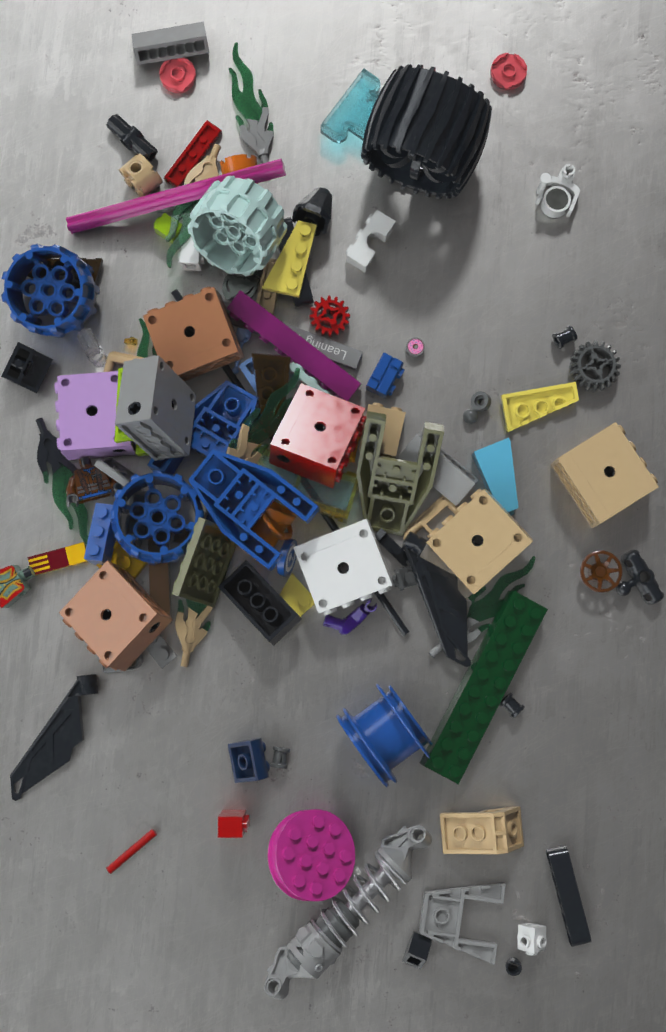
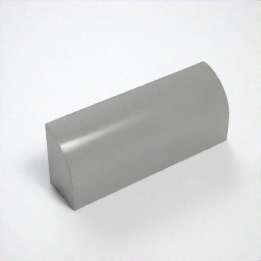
(170, 43)
(450, 476)

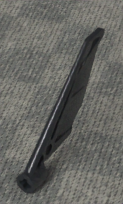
(442, 598)
(56, 740)

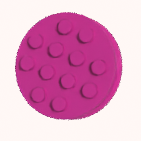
(311, 855)

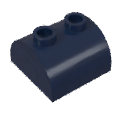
(248, 760)

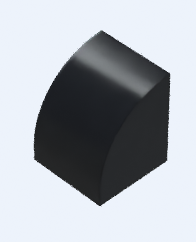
(417, 950)

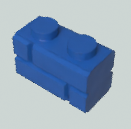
(384, 376)

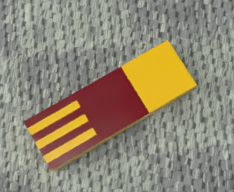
(58, 559)

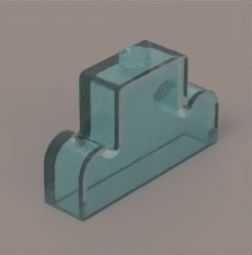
(352, 109)

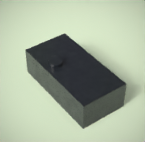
(259, 602)

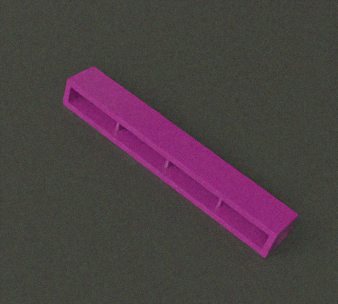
(293, 345)

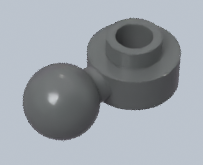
(471, 415)

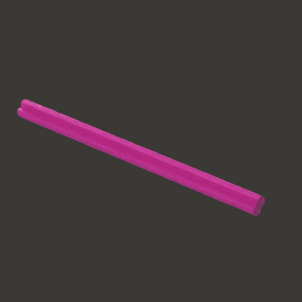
(168, 198)

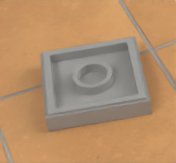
(114, 470)

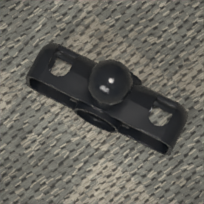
(649, 586)

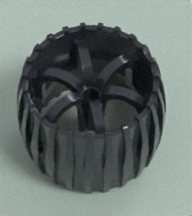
(426, 131)

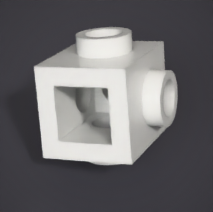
(531, 938)

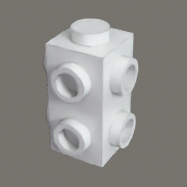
(190, 258)

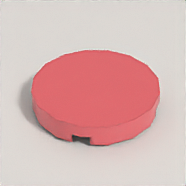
(508, 71)
(177, 75)

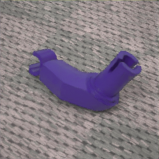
(351, 621)

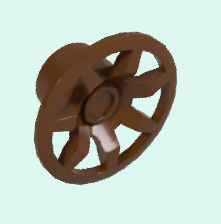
(600, 571)

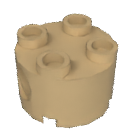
(140, 175)

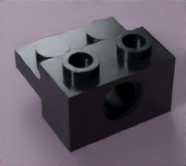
(18, 364)

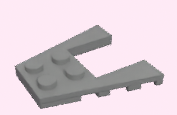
(443, 915)

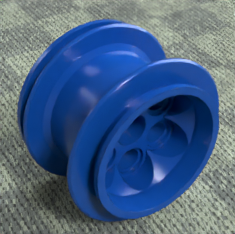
(385, 734)

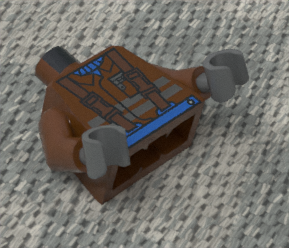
(89, 484)

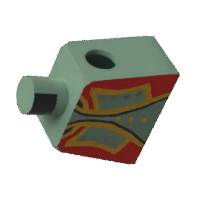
(14, 584)

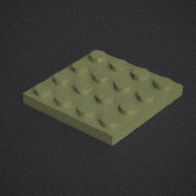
(204, 564)

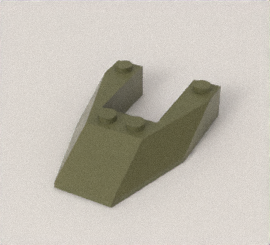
(392, 487)

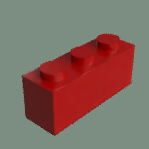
(233, 823)

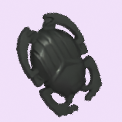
(240, 282)

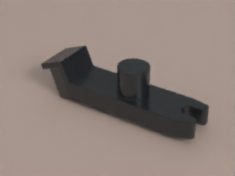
(392, 547)

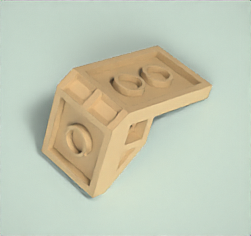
(482, 832)

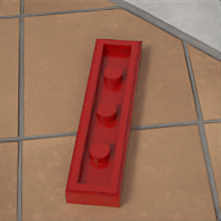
(193, 153)

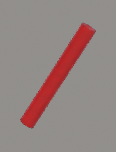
(131, 851)

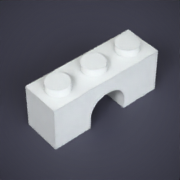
(378, 227)

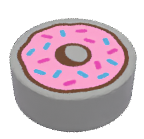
(415, 347)

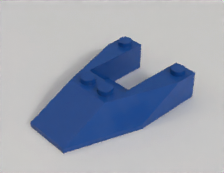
(215, 423)
(238, 496)

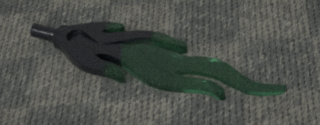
(62, 471)

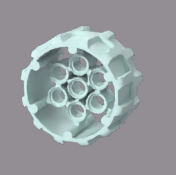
(237, 225)

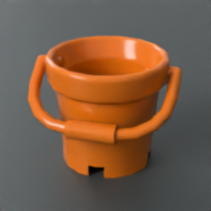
(274, 523)

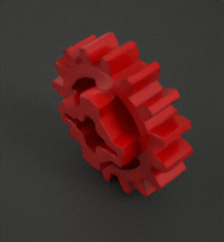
(324, 320)

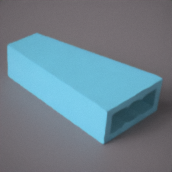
(497, 473)

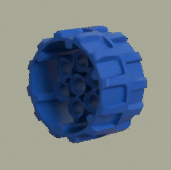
(17, 285)
(150, 480)

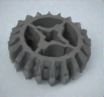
(592, 351)

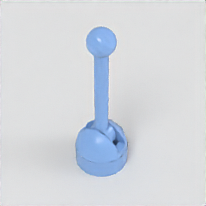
(243, 336)

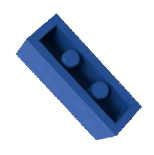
(101, 536)

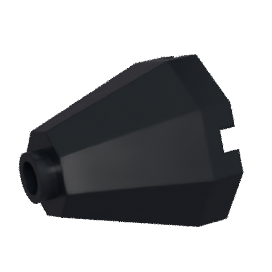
(315, 209)

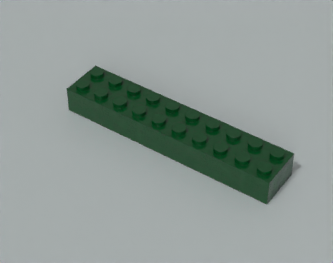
(483, 686)

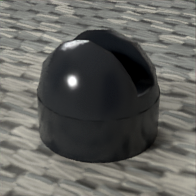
(512, 969)

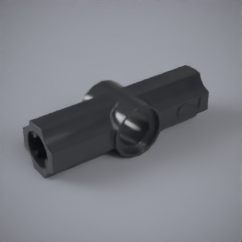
(131, 137)

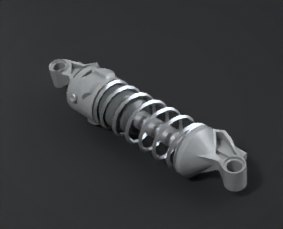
(322, 939)

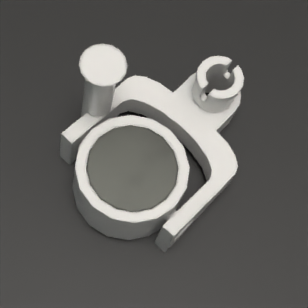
(557, 198)

